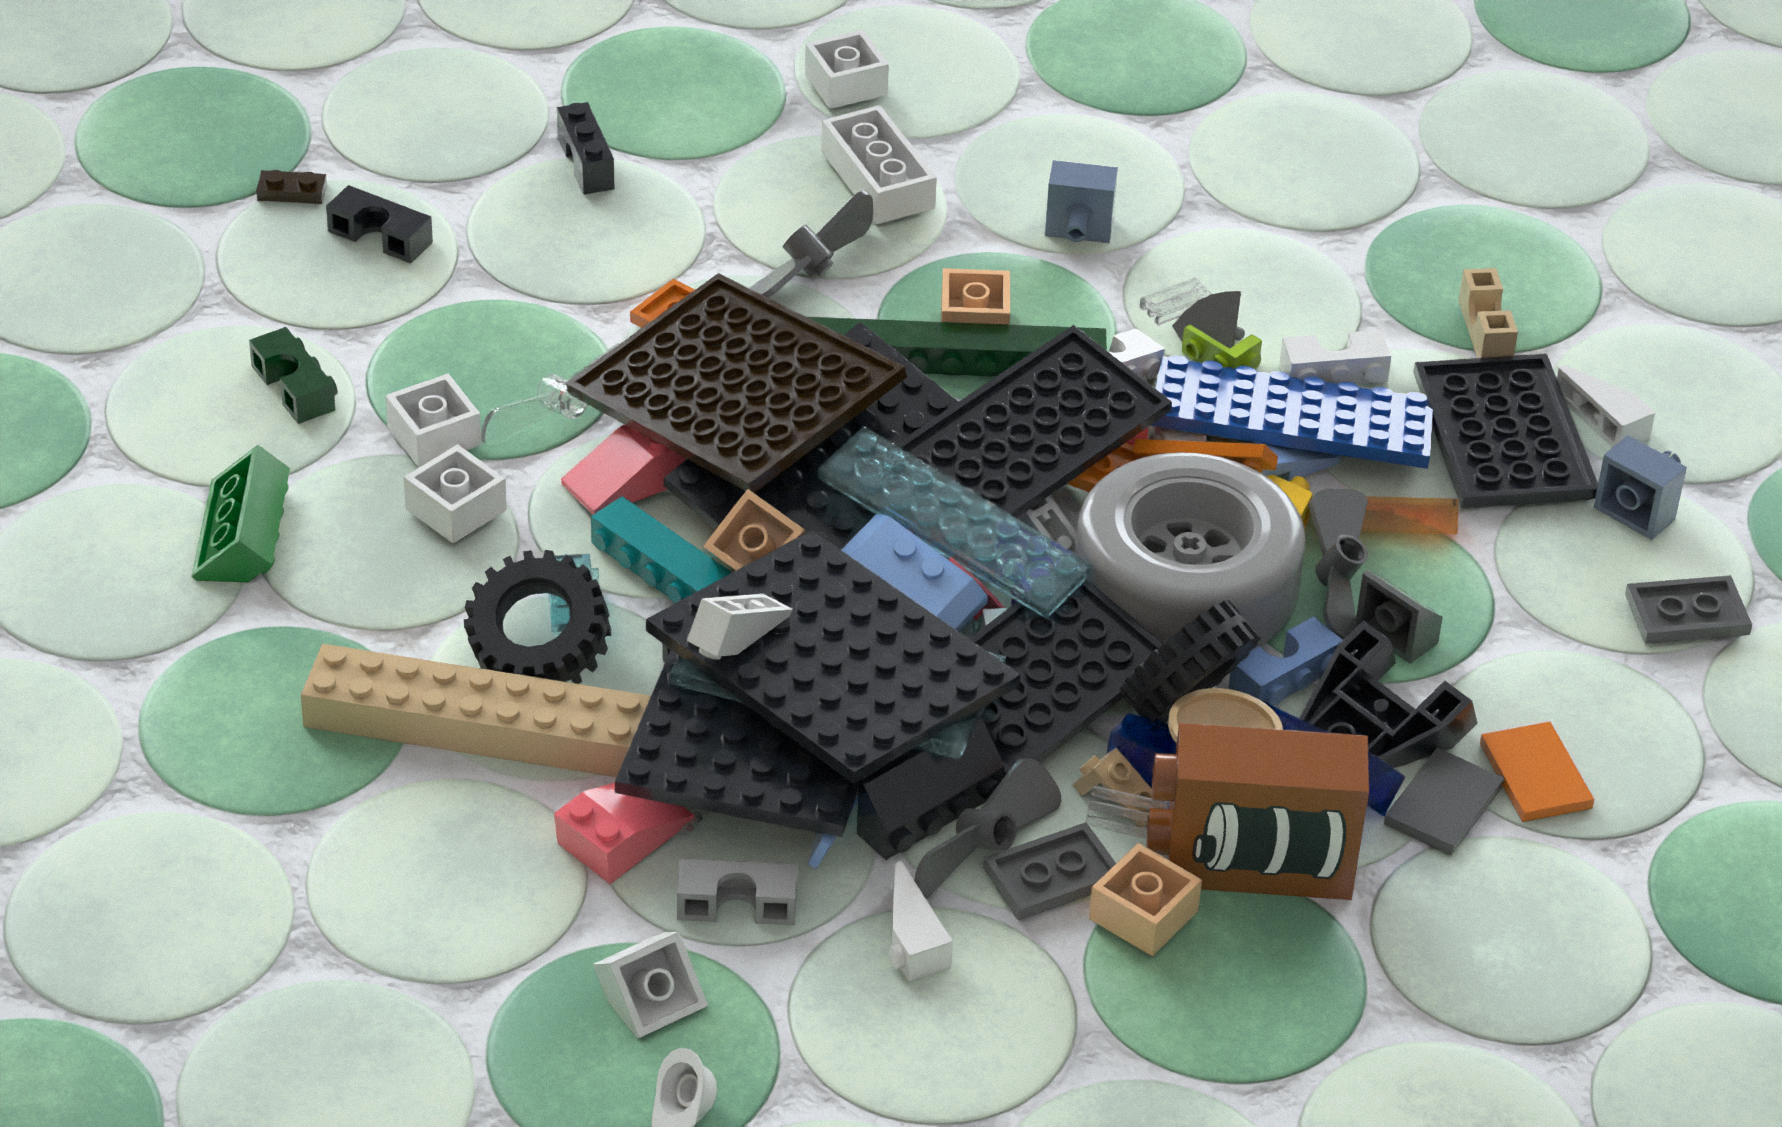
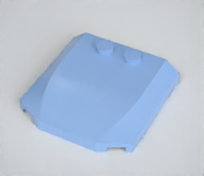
(917, 571)

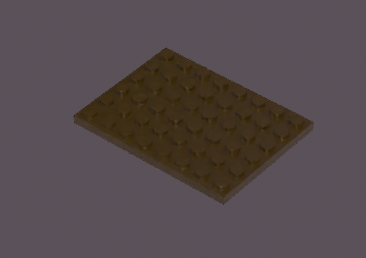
(736, 382)

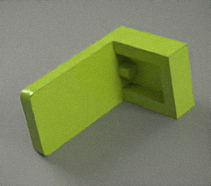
(1204, 348)

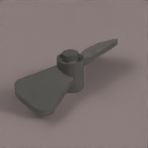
(814, 251)
(1338, 524)
(1019, 799)

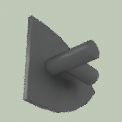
(1215, 317)

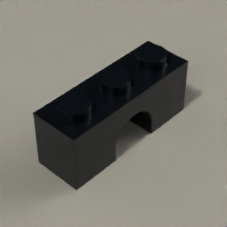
(584, 141)
(358, 212)

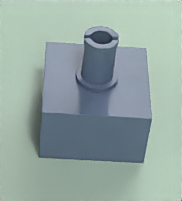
(1081, 201)
(1640, 486)

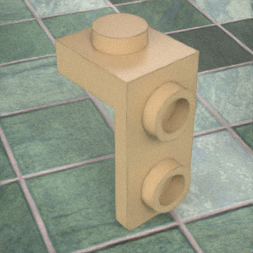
(1116, 774)

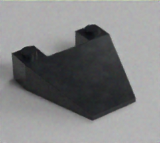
(1356, 703)

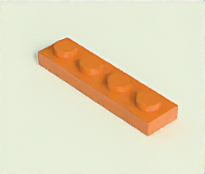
(1253, 455)

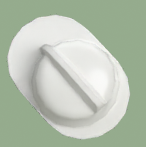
(683, 1090)

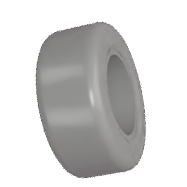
(1198, 514)

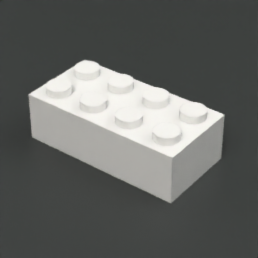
(878, 158)

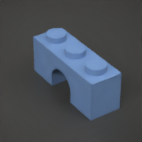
(1304, 661)

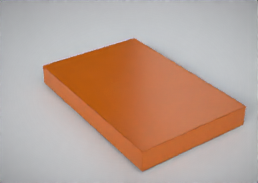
(1536, 771)

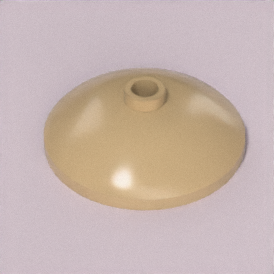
(1221, 708)

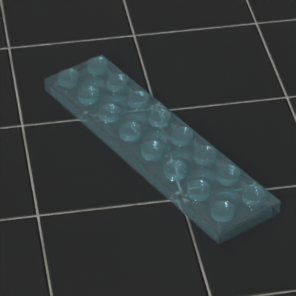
(956, 522)

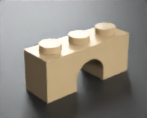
(1489, 327)

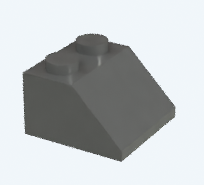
(1398, 616)

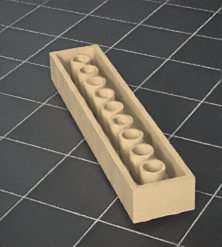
(471, 710)

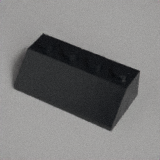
(925, 793)

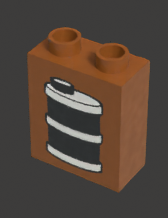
(1262, 809)

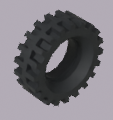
(567, 653)
(1190, 661)

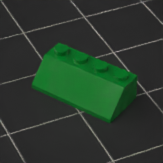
(242, 519)

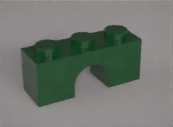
(304, 386)

